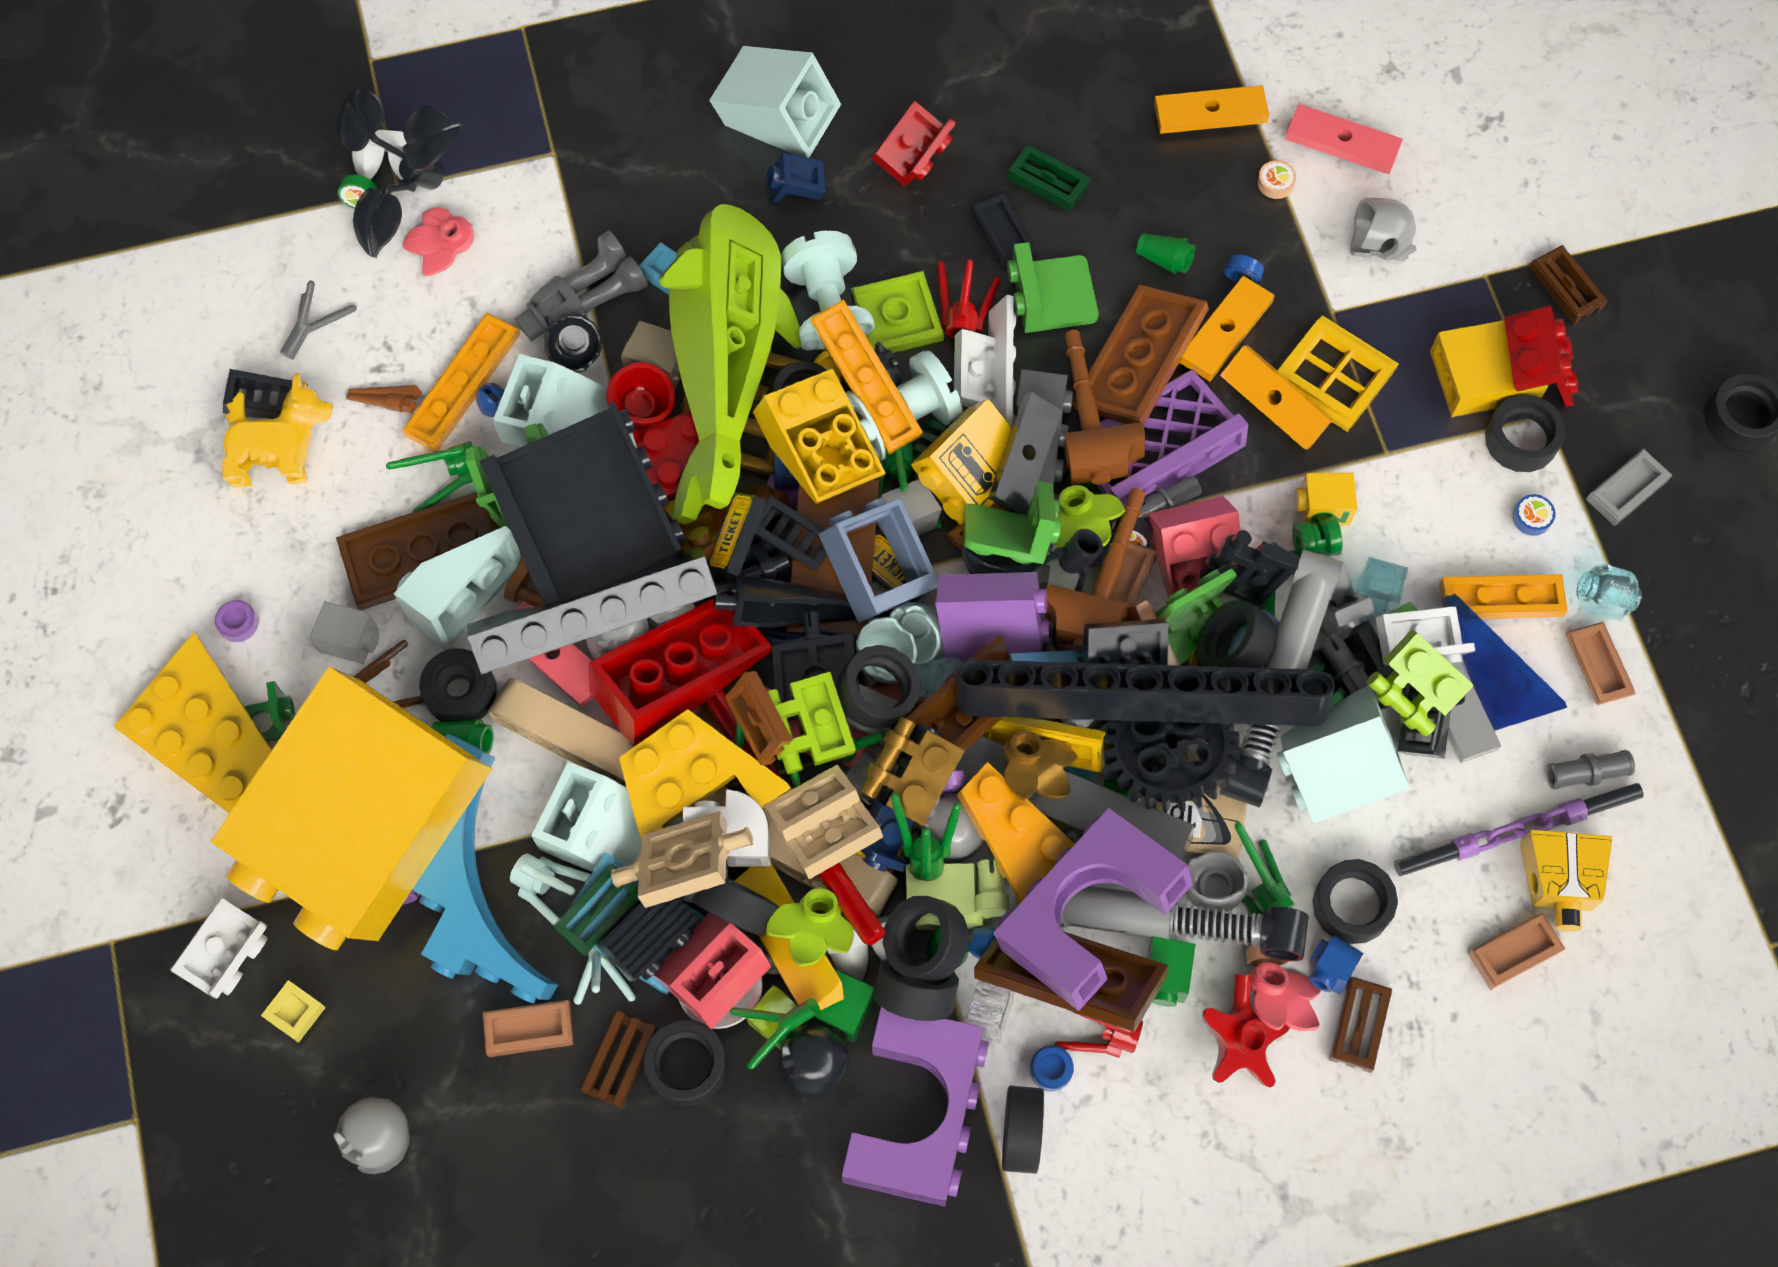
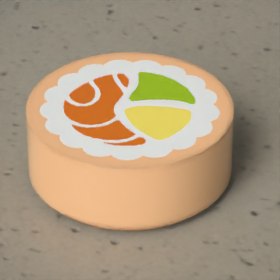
(1276, 179)

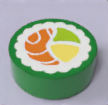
(352, 188)

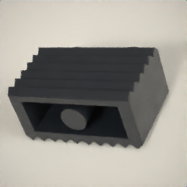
(645, 935)

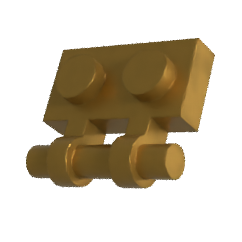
(925, 775)

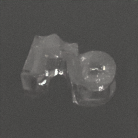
(990, 1009)

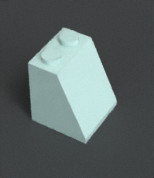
(777, 98)
(1344, 759)

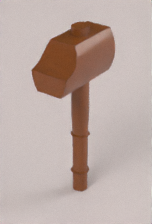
(1097, 452)
(1073, 609)

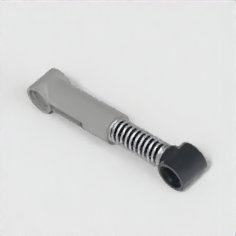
(1293, 648)
(1277, 933)

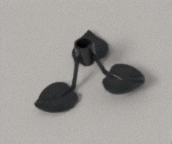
(427, 139)
(1074, 557)

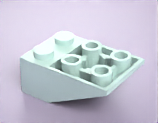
(546, 395)
(588, 818)

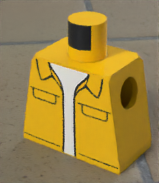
(1566, 873)

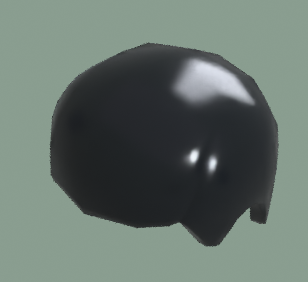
(573, 342)

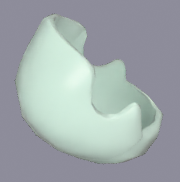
(924, 625)
(887, 633)

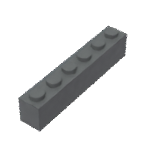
(1086, 803)

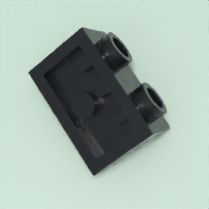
(1126, 642)

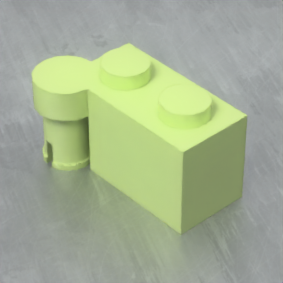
(974, 894)

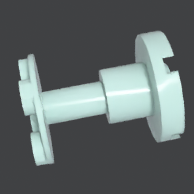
(821, 268)
(922, 395)

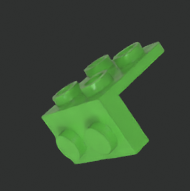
(1051, 291)
(1014, 534)
(1190, 610)

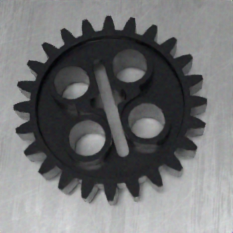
(1177, 779)

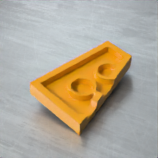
(1014, 829)

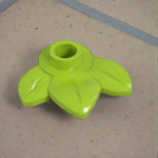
(1084, 510)
(812, 932)

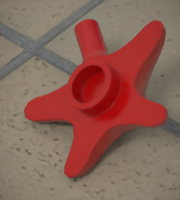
(1241, 1036)

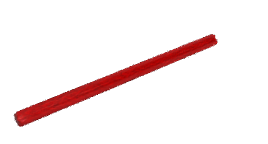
(835, 877)

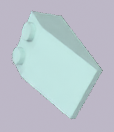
(457, 585)

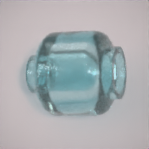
(1608, 591)

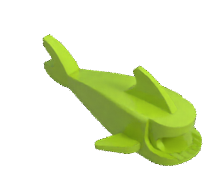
(722, 330)

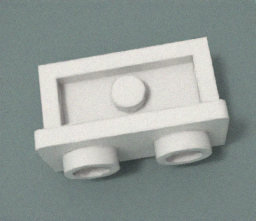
(1436, 626)
(219, 949)

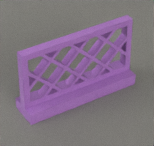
(1191, 458)

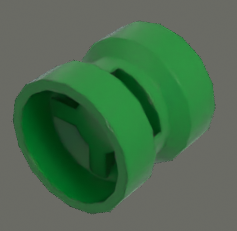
(1319, 537)

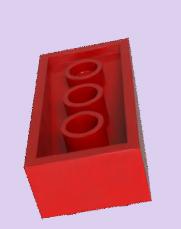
(673, 669)

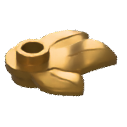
(1038, 770)

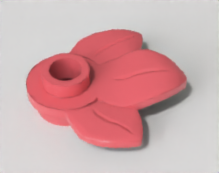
(437, 241)
(1283, 998)

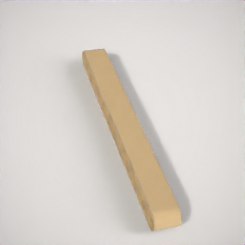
(599, 748)

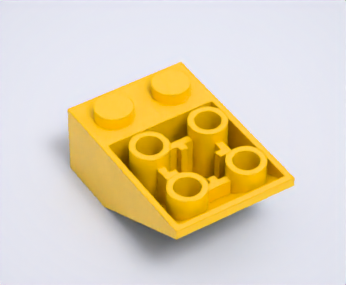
(818, 436)

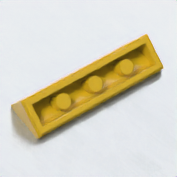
(806, 982)

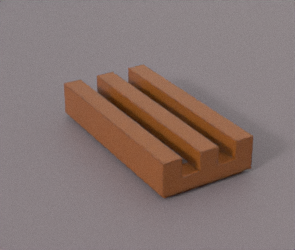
(758, 718)

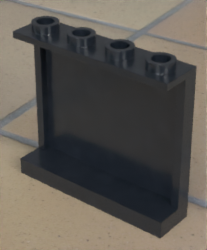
(583, 506)

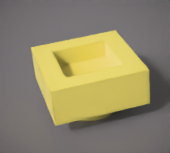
(293, 1011)

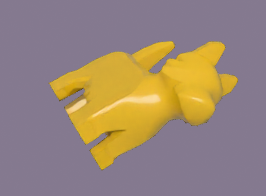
(276, 441)

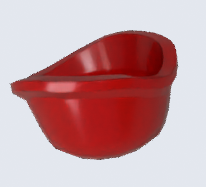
(643, 392)

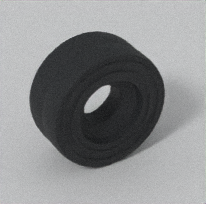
(445, 668)

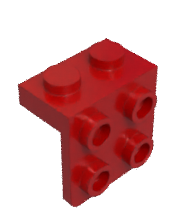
(1541, 352)

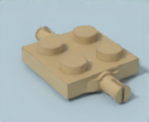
(682, 859)

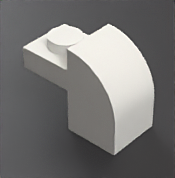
(739, 813)

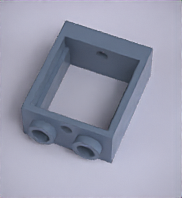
(905, 547)

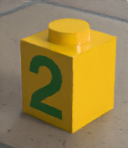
(1327, 496)

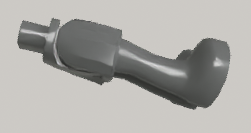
(560, 296)

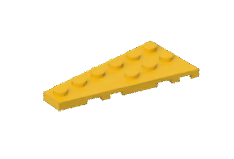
(198, 726)

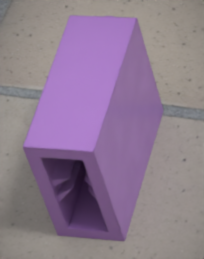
(982, 606)

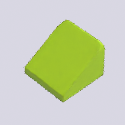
(772, 1001)

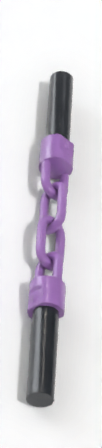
(1467, 845)

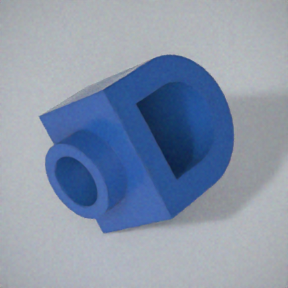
(1334, 964)

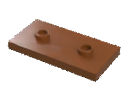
(1143, 353)

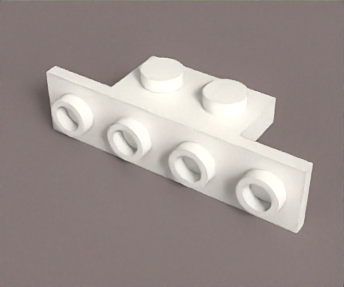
(986, 362)

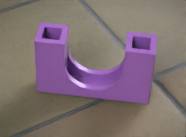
(1106, 853)
(925, 1167)

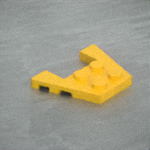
(685, 766)

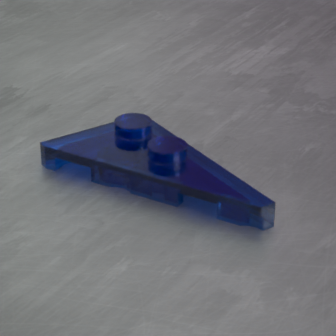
(1501, 679)

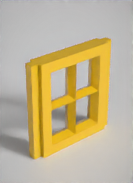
(1352, 348)

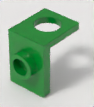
(280, 709)

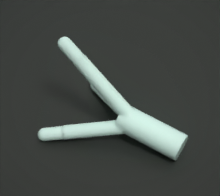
(593, 973)

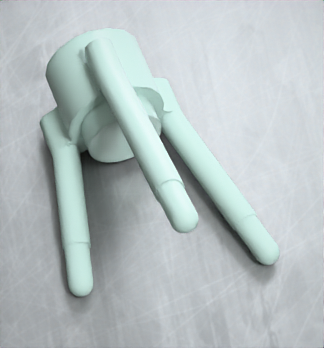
(537, 876)

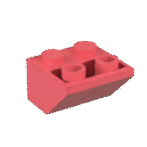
(1188, 536)
(713, 969)

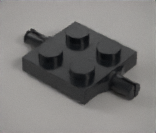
(810, 657)

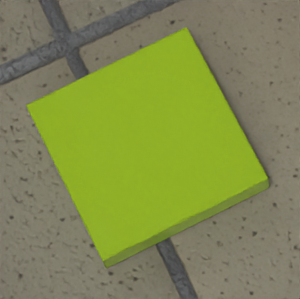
(901, 312)

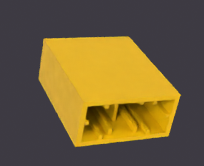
(348, 811)

